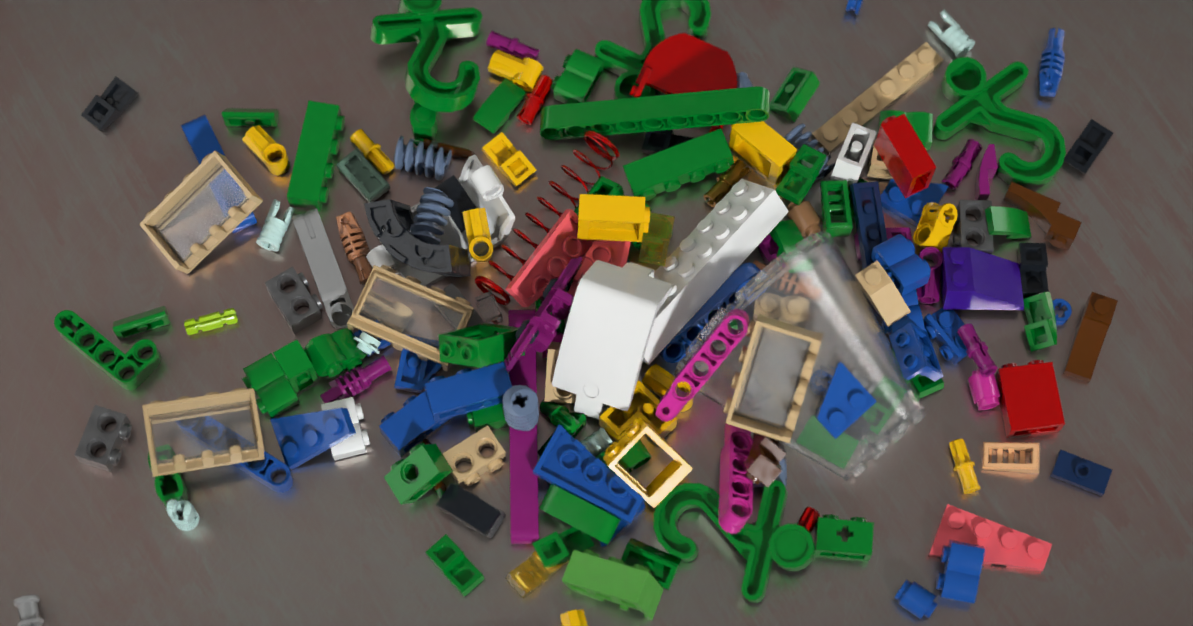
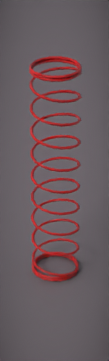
(479, 280)

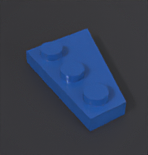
(311, 434)

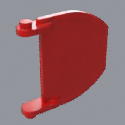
(686, 66)

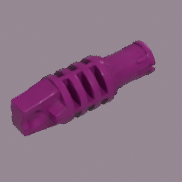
(355, 380)

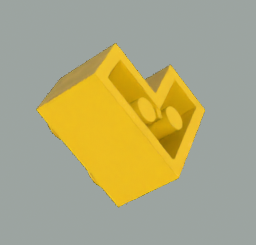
(643, 406)

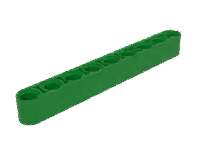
(656, 113)

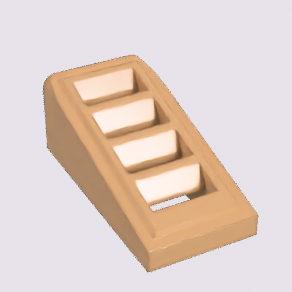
(1020, 467)

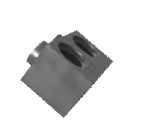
(973, 229)
(290, 301)
(96, 437)

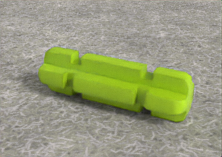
(210, 321)

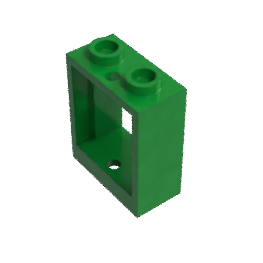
(477, 344)

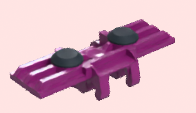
(541, 328)

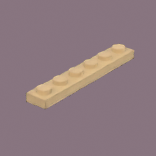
(878, 97)

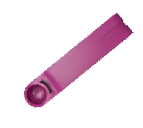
(677, 399)
(734, 485)

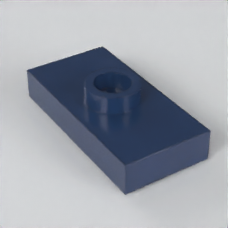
(1081, 472)

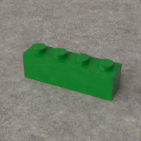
(314, 156)
(679, 165)

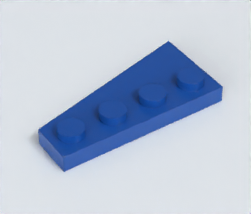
(579, 472)

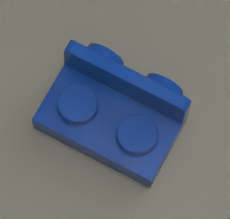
(943, 328)
(915, 353)

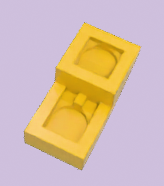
(508, 159)

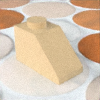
(882, 293)

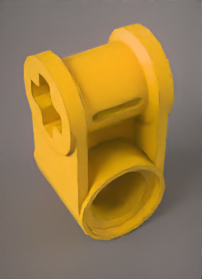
(933, 227)

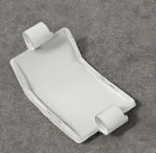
(485, 192)
(608, 335)

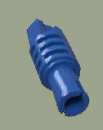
(1052, 64)

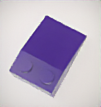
(979, 281)

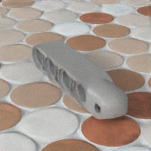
(324, 268)

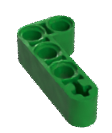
(101, 347)

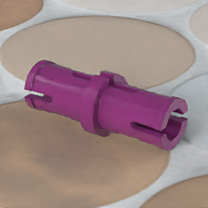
(511, 46)
(962, 164)
(977, 350)

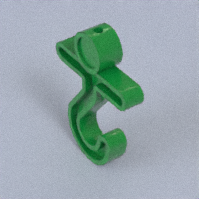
(430, 27)
(628, 63)
(981, 104)
(757, 542)

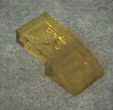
(657, 240)
(531, 575)

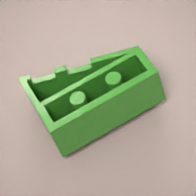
(613, 581)

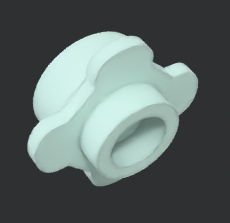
(367, 343)

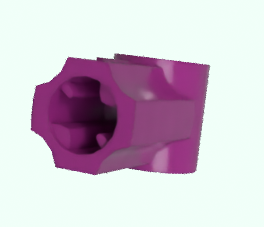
(930, 292)

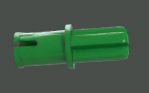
(559, 415)

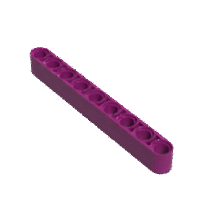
(523, 450)

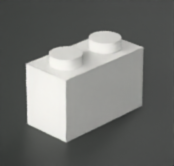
(853, 154)

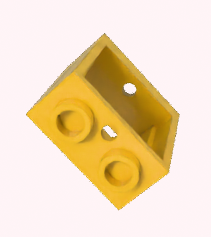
(762, 149)
(612, 218)
(665, 481)

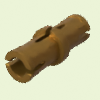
(725, 183)

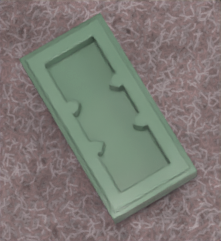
(363, 176)

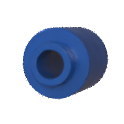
(916, 599)

